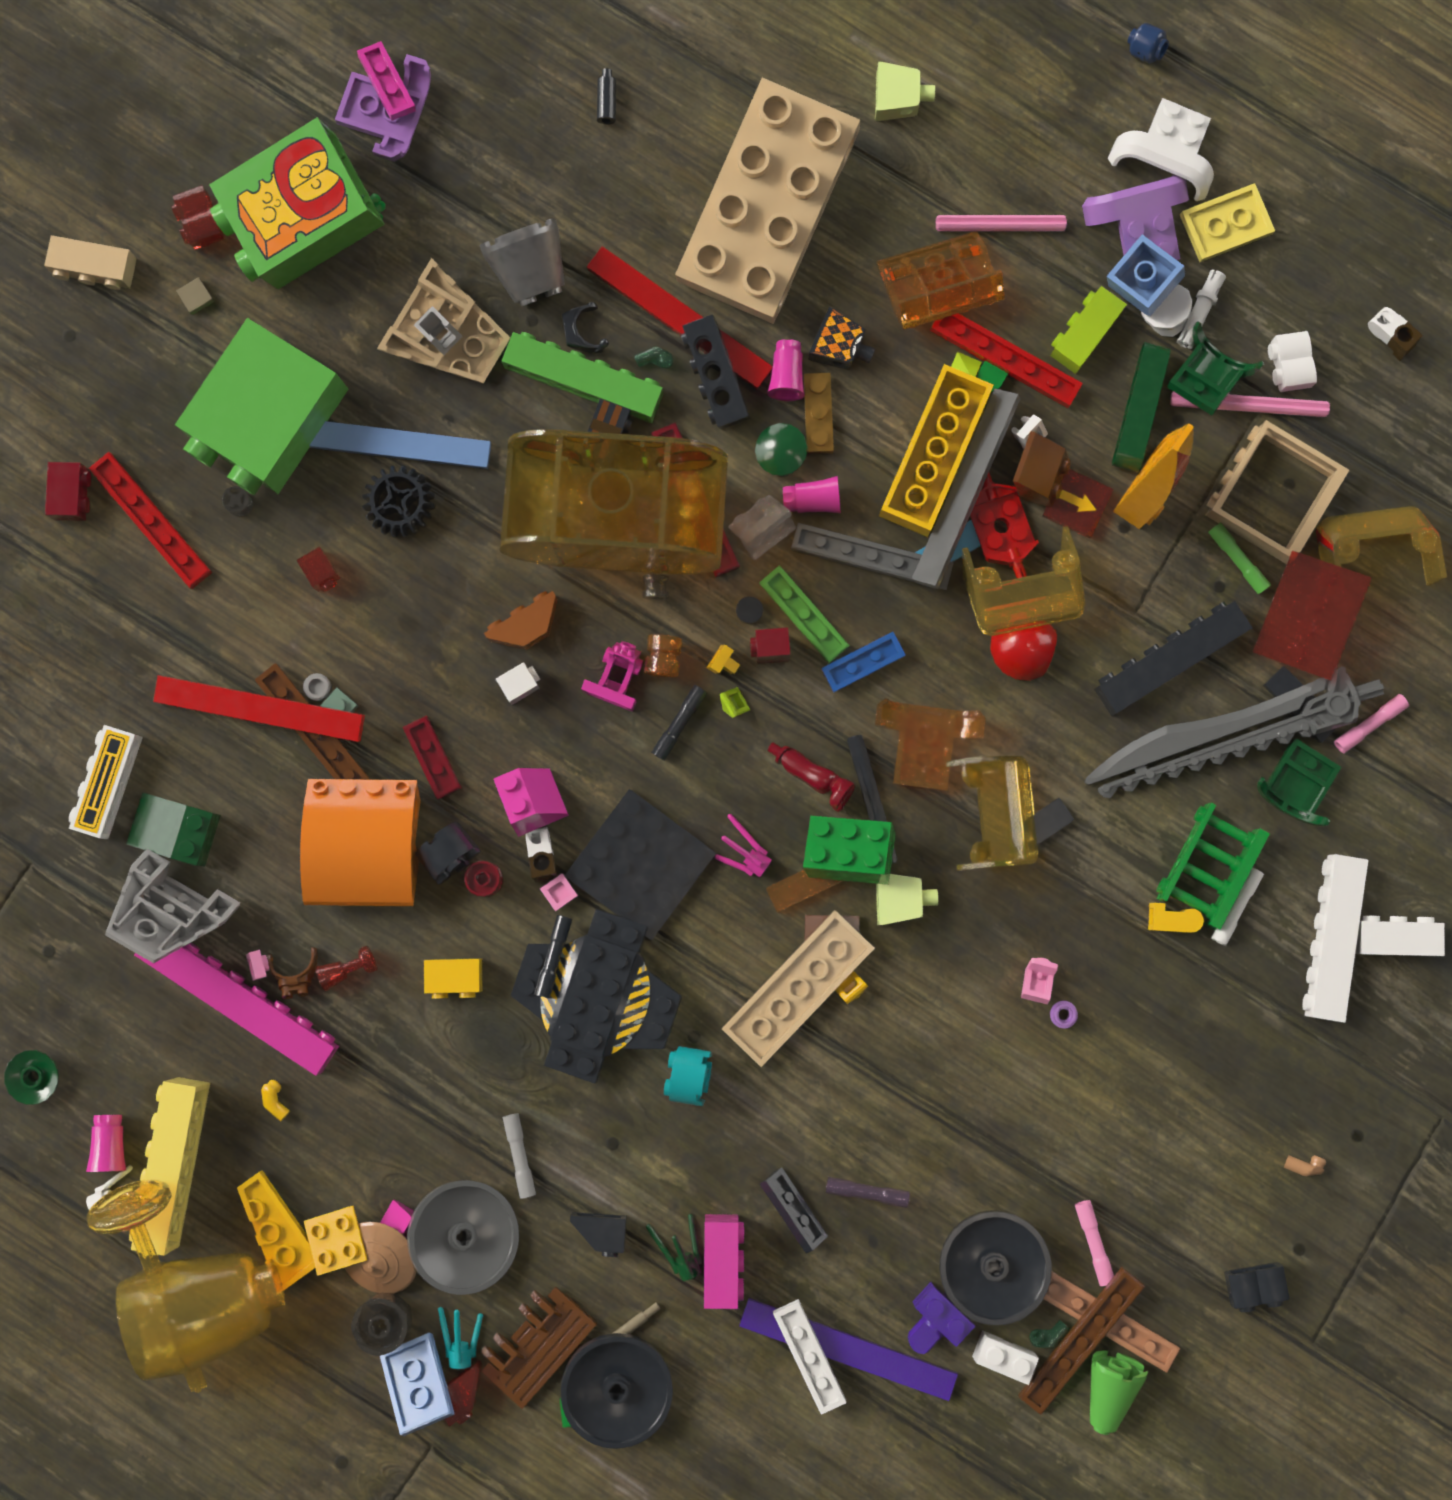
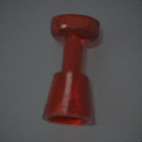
(334, 973)

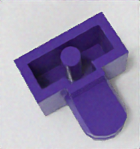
(938, 1320)

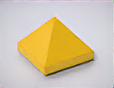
(851, 988)

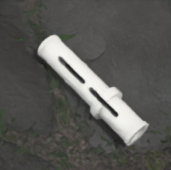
(1205, 300)

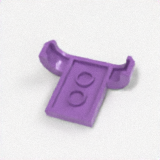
(364, 111)
(1141, 211)

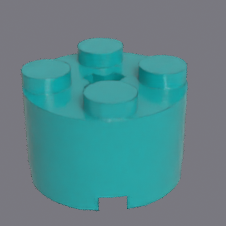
(689, 1075)

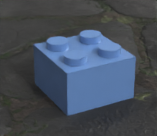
(1146, 275)

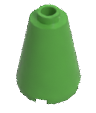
(1113, 1389)

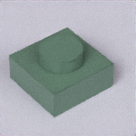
(339, 701)

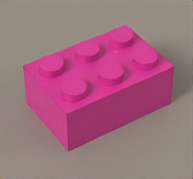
(723, 1261)

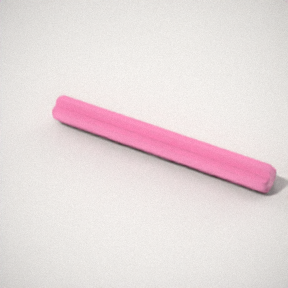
(1001, 223)

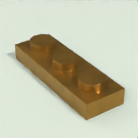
(818, 413)

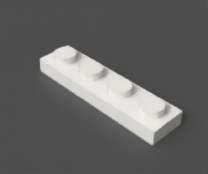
(809, 1356)

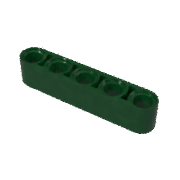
(1141, 407)

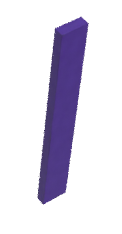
(859, 1353)

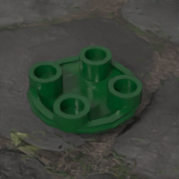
(781, 449)

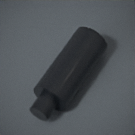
(606, 98)

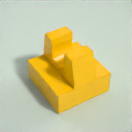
(723, 661)

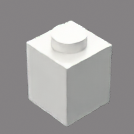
(518, 682)

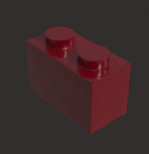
(67, 491)
(770, 645)

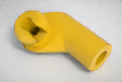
(270, 1100)

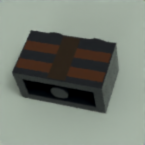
(611, 418)

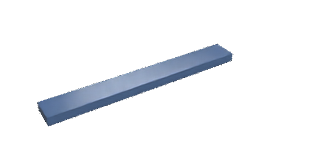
(403, 445)

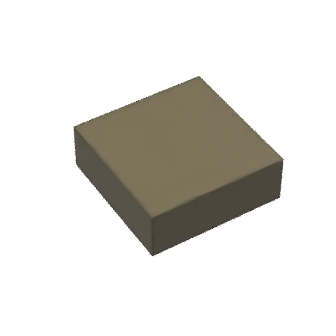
(195, 296)

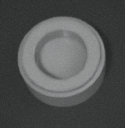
(317, 687)

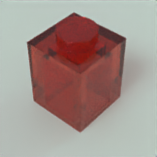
(319, 570)

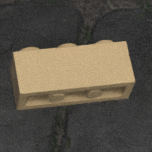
(90, 262)

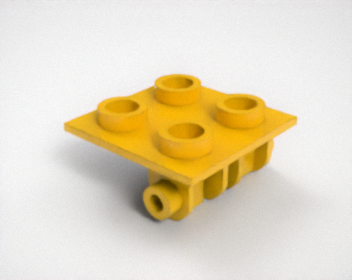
(335, 1240)

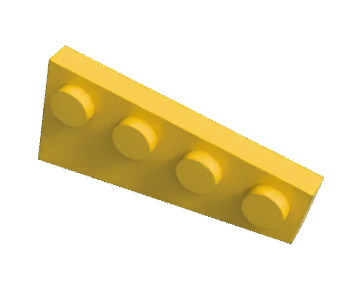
(276, 1229)

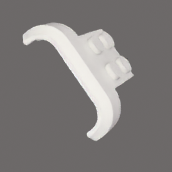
(1170, 145)

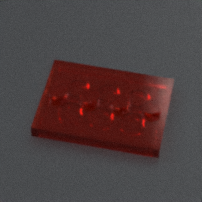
(1312, 615)

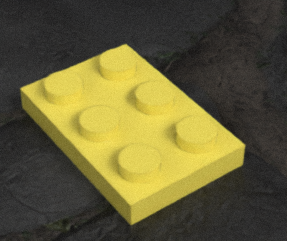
(1227, 222)

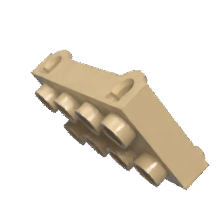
(768, 200)

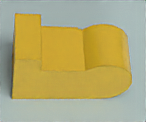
(1183, 921)

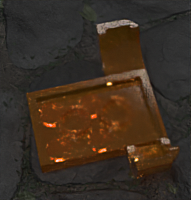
(926, 740)

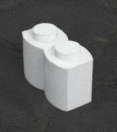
(1292, 361)

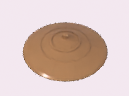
(388, 1260)

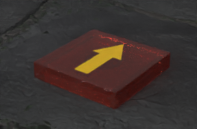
(1079, 504)

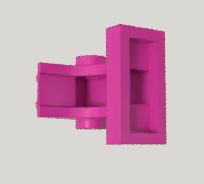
(626, 657)

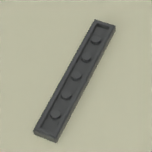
(859, 553)

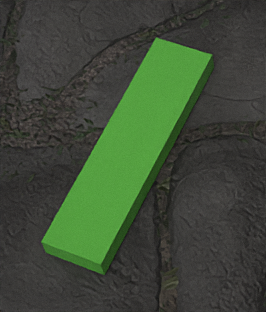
(804, 614)

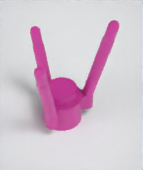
(755, 861)

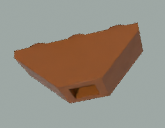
(526, 625)

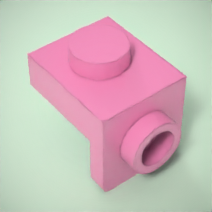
(1038, 980)

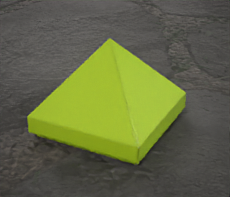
(733, 702)

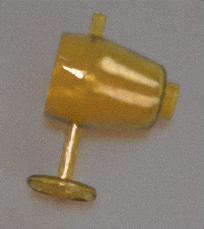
(182, 1309)

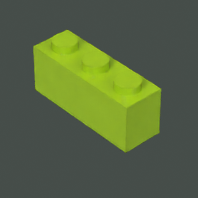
(1087, 329)

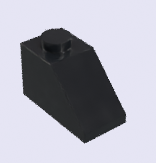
(602, 1231)

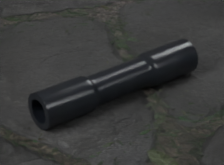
(671, 735)
(548, 973)

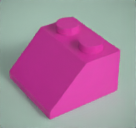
(530, 798)

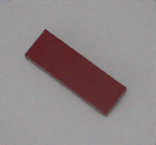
(432, 757)

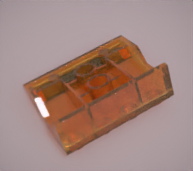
(941, 280)

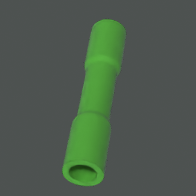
(1250, 571)

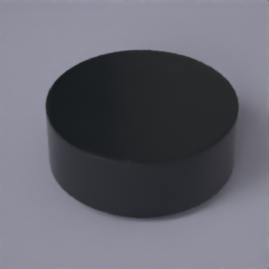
(749, 610)

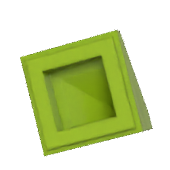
(966, 364)

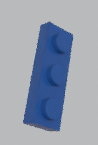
(863, 662)

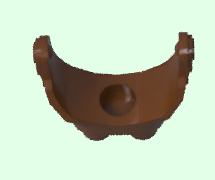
(296, 984)

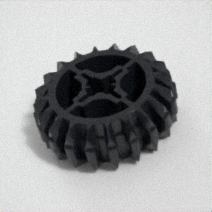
(408, 497)

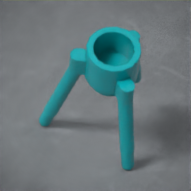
(459, 1353)

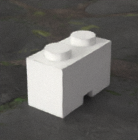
(1005, 1357)

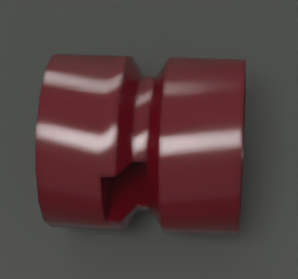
(484, 878)

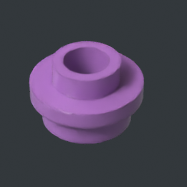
(1072, 1014)

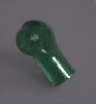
(656, 356)
(1048, 1338)

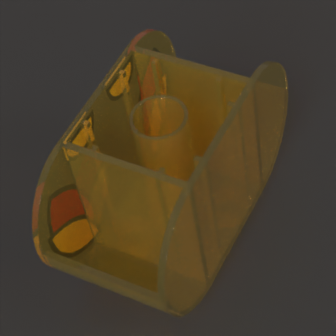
(614, 502)

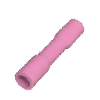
(1358, 733)
(1090, 1226)

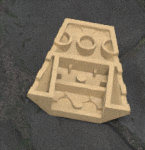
(481, 340)

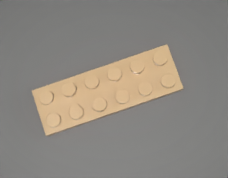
(798, 988)

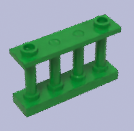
(1227, 889)

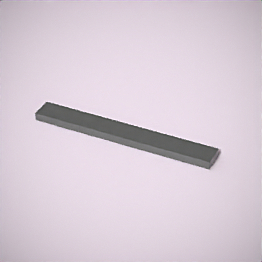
(966, 488)

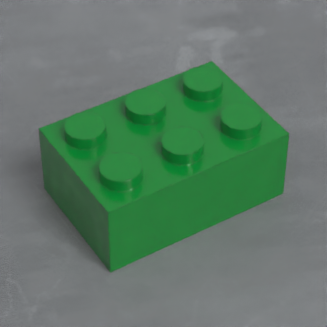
(849, 850)

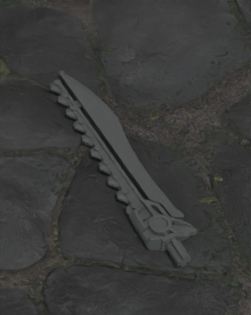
(1326, 712)

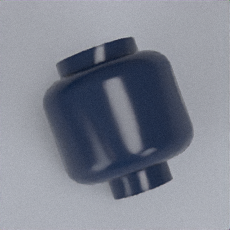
(1148, 43)

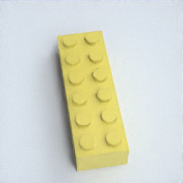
(174, 1154)

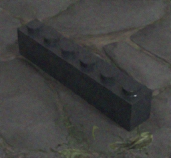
(1172, 658)

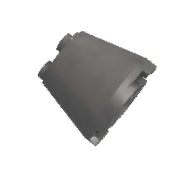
(527, 261)

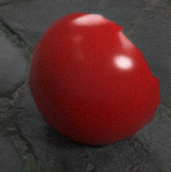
(1024, 652)

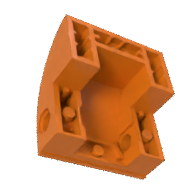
(359, 842)

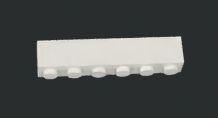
(1335, 937)

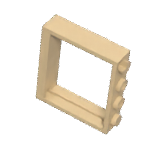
(1301, 451)

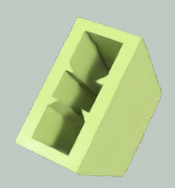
(899, 92)
(902, 899)

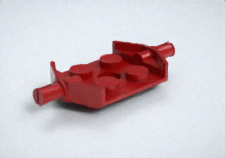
(1002, 504)

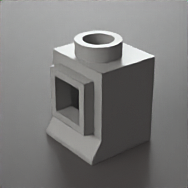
(432, 324)

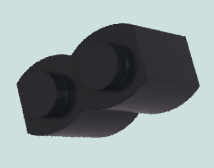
(1257, 1286)

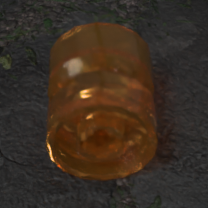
(663, 655)

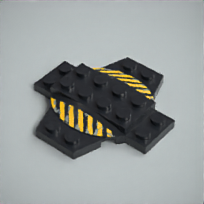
(599, 997)

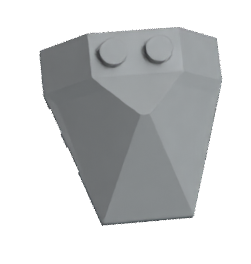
(162, 914)

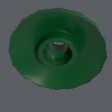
(19, 1077)

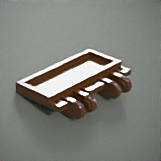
(540, 1347)

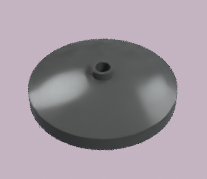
(487, 1244)

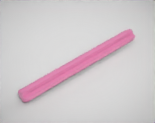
(1264, 405)

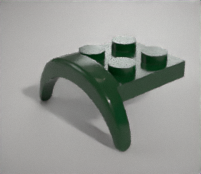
(1209, 374)
(1300, 783)

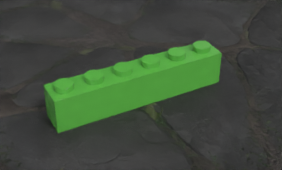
(581, 376)

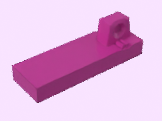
(386, 81)

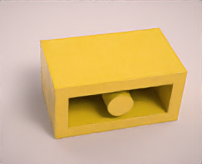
(453, 976)

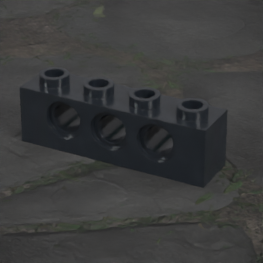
(708, 330)

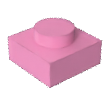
(559, 892)
(257, 965)

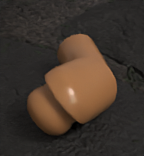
(1303, 1168)

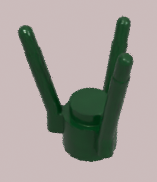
(686, 1264)

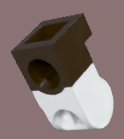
(1394, 332)
(541, 855)

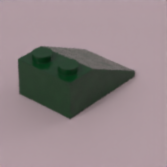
(173, 829)

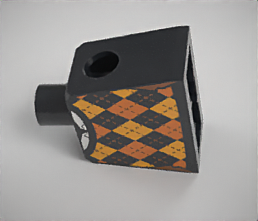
(840, 342)

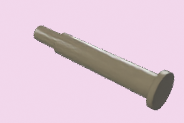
(638, 1320)

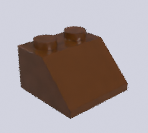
(1041, 470)

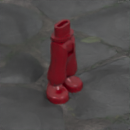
(815, 776)

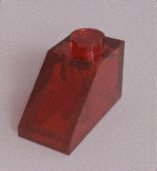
(463, 1393)

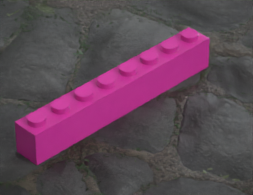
(248, 1007)

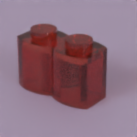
(194, 212)

